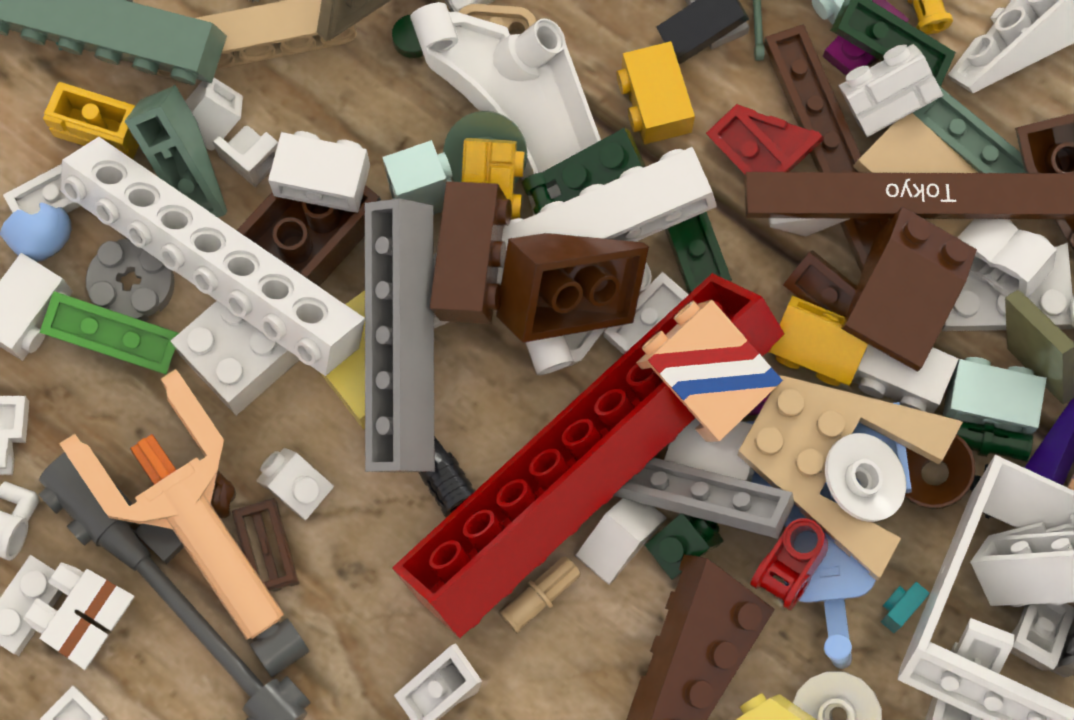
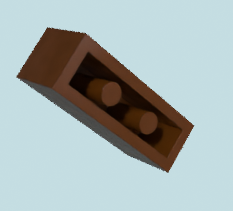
(470, 252)

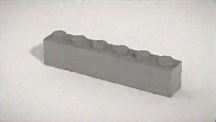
(399, 337)

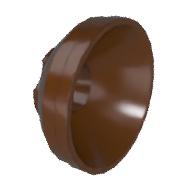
(959, 481)

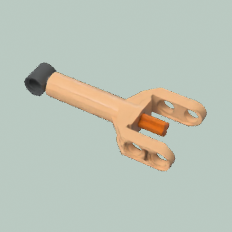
(183, 503)

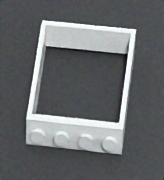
(1019, 500)

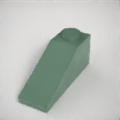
(176, 147)

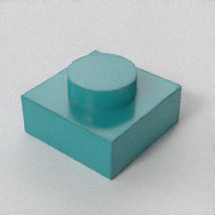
(903, 605)

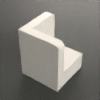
(215, 110)
(248, 154)

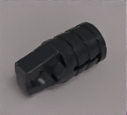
(448, 481)

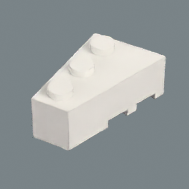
(1027, 565)

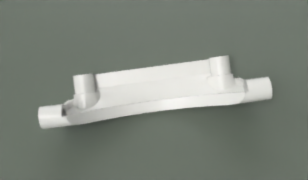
(538, 89)

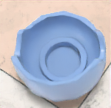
(37, 234)

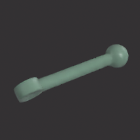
(759, 49)

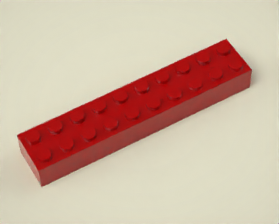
(563, 474)

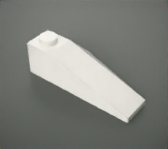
(1017, 39)

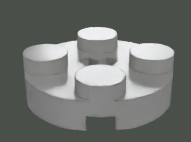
(116, 261)

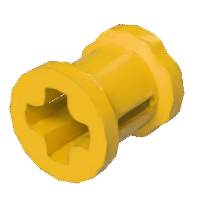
(931, 16)

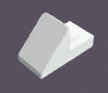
(1042, 634)
(439, 686)

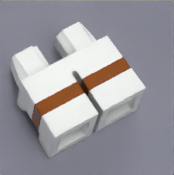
(66, 630)

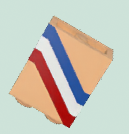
(710, 368)

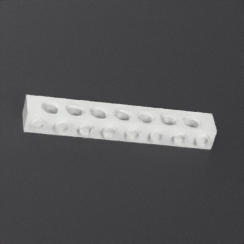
(212, 255)

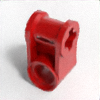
(790, 564)

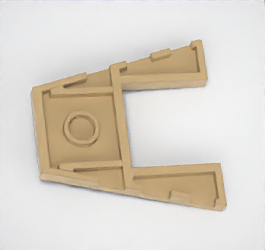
(792, 445)

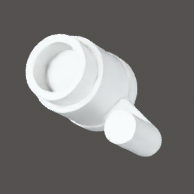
(15, 525)

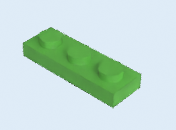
(109, 332)

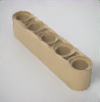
(271, 32)

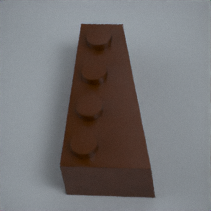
(701, 644)

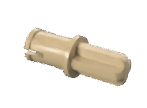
(540, 594)

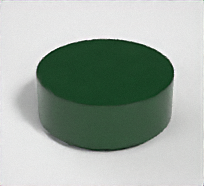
(405, 38)

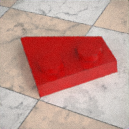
(762, 141)

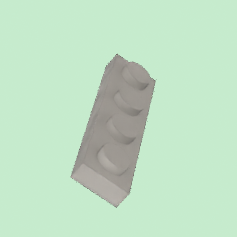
(710, 497)

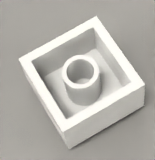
(232, 356)

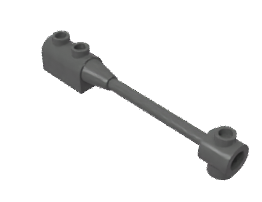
(69, 492)

